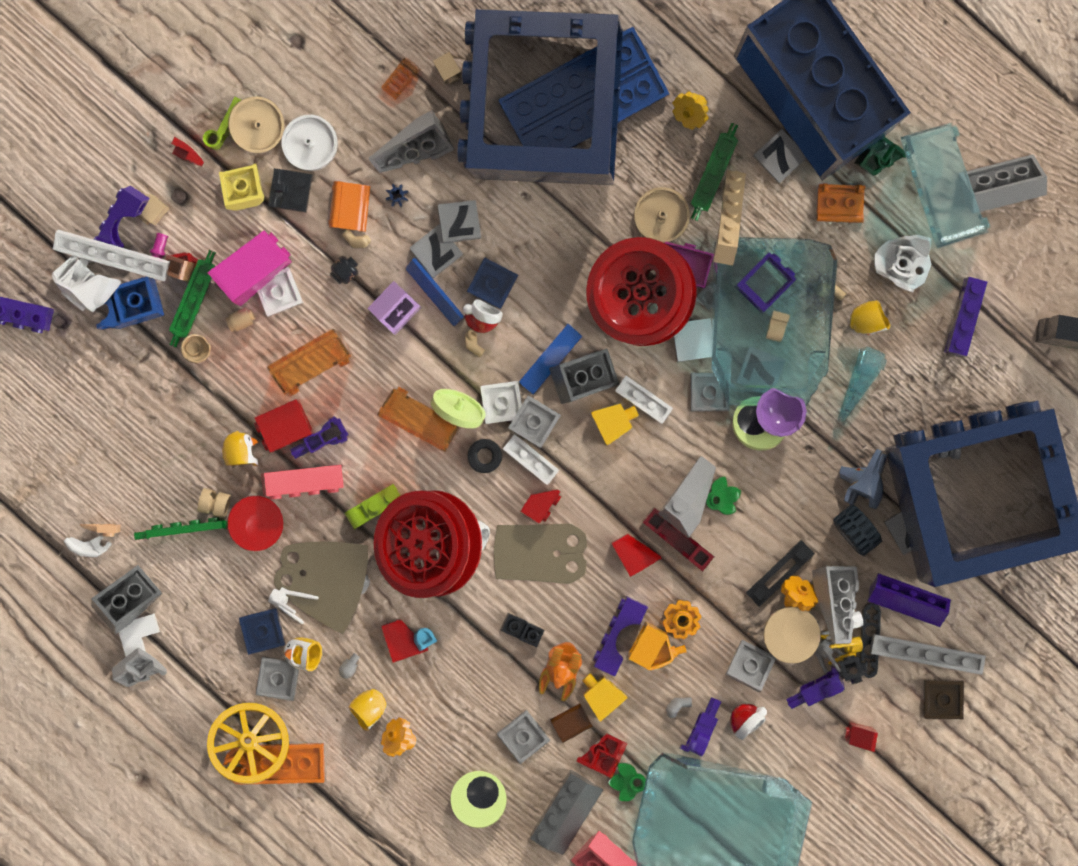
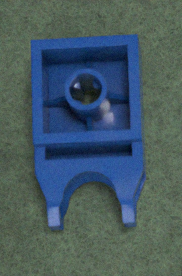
(123, 305)

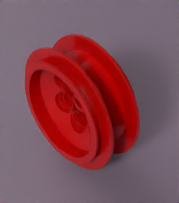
(611, 276)
(457, 547)

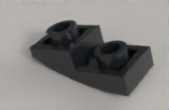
(522, 629)

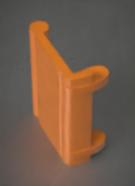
(840, 203)
(349, 206)

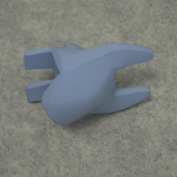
(865, 480)

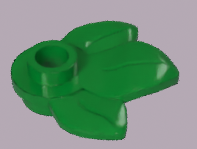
(725, 495)
(624, 782)

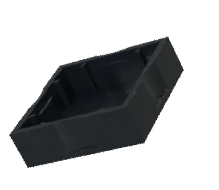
(1058, 331)

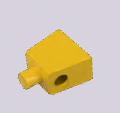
(614, 421)
(602, 695)

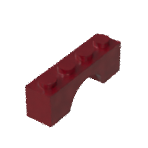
(686, 546)

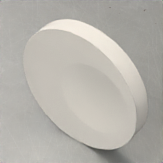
(309, 142)

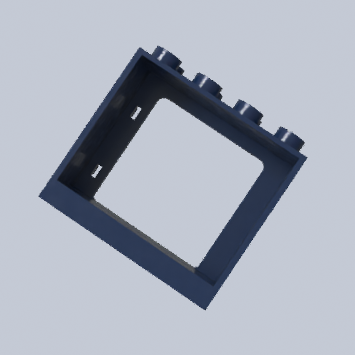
(819, 82)
(543, 164)
(921, 509)

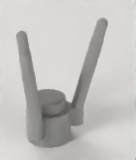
(824, 650)

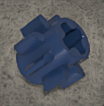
(399, 200)

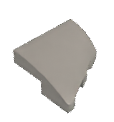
(137, 668)

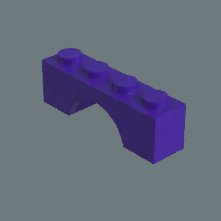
(129, 204)
(964, 325)
(630, 613)

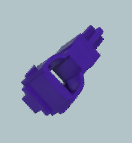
(316, 441)
(818, 689)
(702, 729)

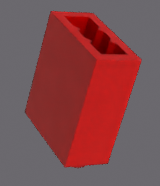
(283, 426)

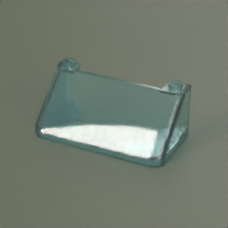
(944, 185)

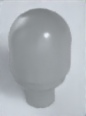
(349, 666)

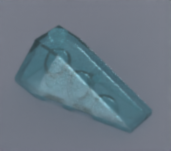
(865, 371)

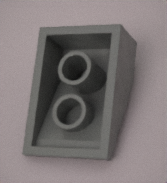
(584, 376)
(125, 599)

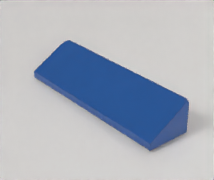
(434, 292)
(551, 357)

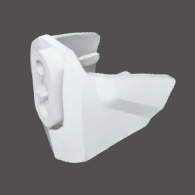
(912, 252)
(82, 285)

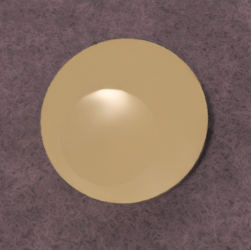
(256, 124)
(662, 214)
(791, 635)

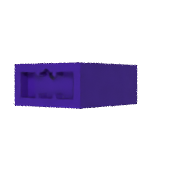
(751, 296)

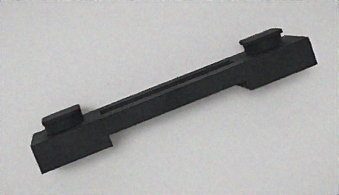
(799, 553)

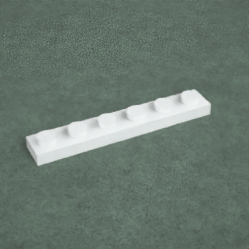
(111, 255)

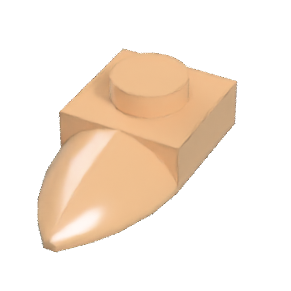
(107, 529)

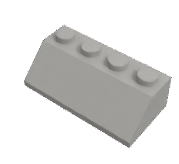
(1008, 182)

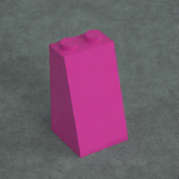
(250, 267)

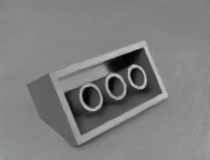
(566, 813)

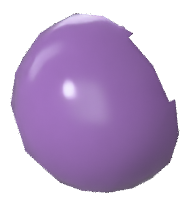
(780, 413)

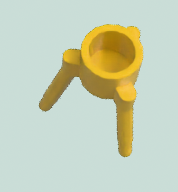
(855, 646)

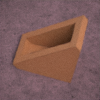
(180, 268)

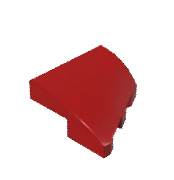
(186, 153)
(634, 554)
(400, 640)
(604, 755)

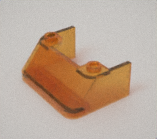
(310, 361)
(418, 419)

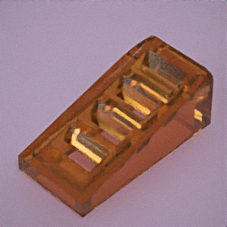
(406, 61)

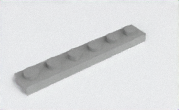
(927, 654)

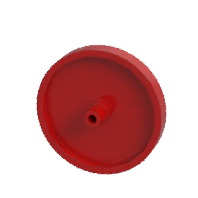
(255, 523)

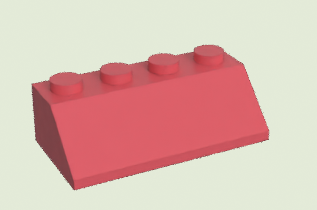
(601, 852)

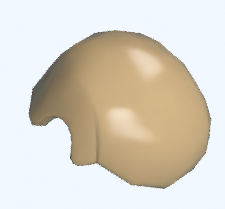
(195, 348)

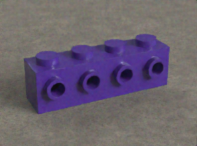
(25, 314)
(909, 600)

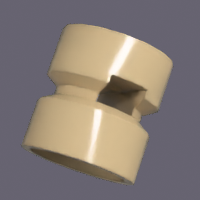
(214, 503)

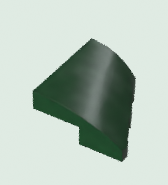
(879, 156)

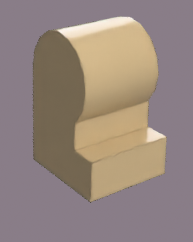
(777, 326)

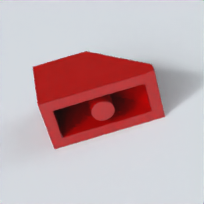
(861, 736)

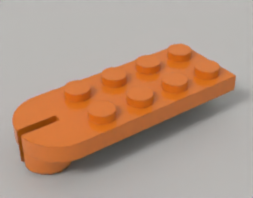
(302, 765)

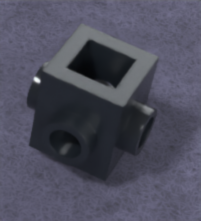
(850, 662)

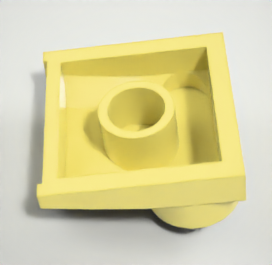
(241, 188)

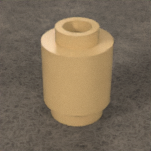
(240, 319)

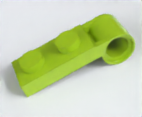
(222, 131)
(371, 507)

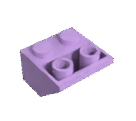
(394, 308)

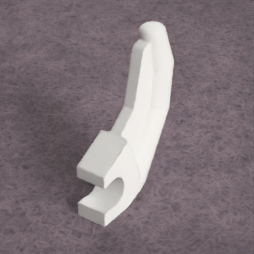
(87, 549)

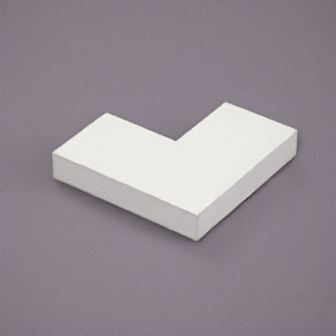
(132, 634)

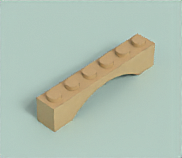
(730, 217)

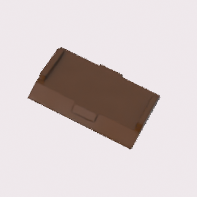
(571, 723)

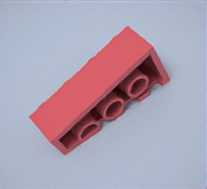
(302, 480)

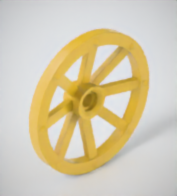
(248, 748)

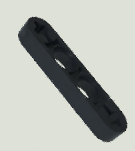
(866, 640)

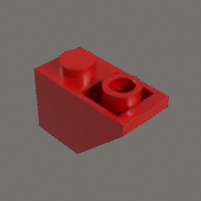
(539, 504)

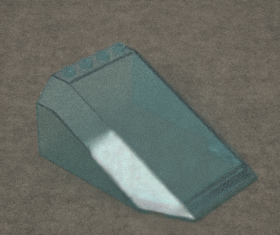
(741, 354)
(717, 816)

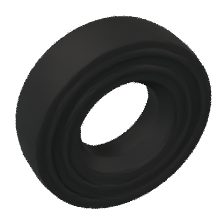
(496, 456)

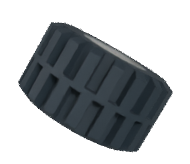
(857, 530)

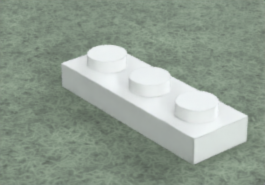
(644, 399)
(531, 459)

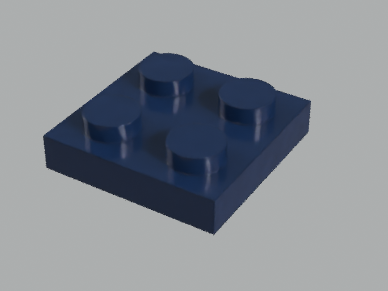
(492, 283)
(262, 631)

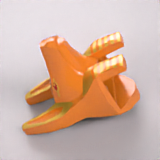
(561, 669)

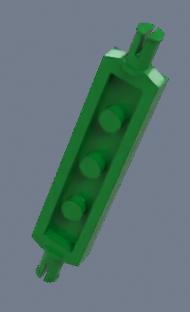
(714, 172)
(192, 299)
(178, 528)

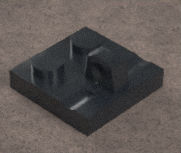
(290, 190)

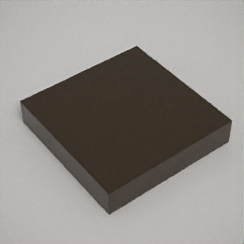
(944, 699)

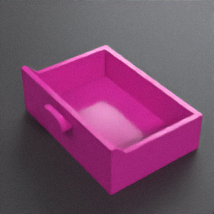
(697, 260)

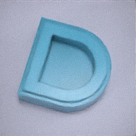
(424, 638)

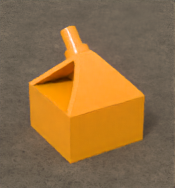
(653, 648)

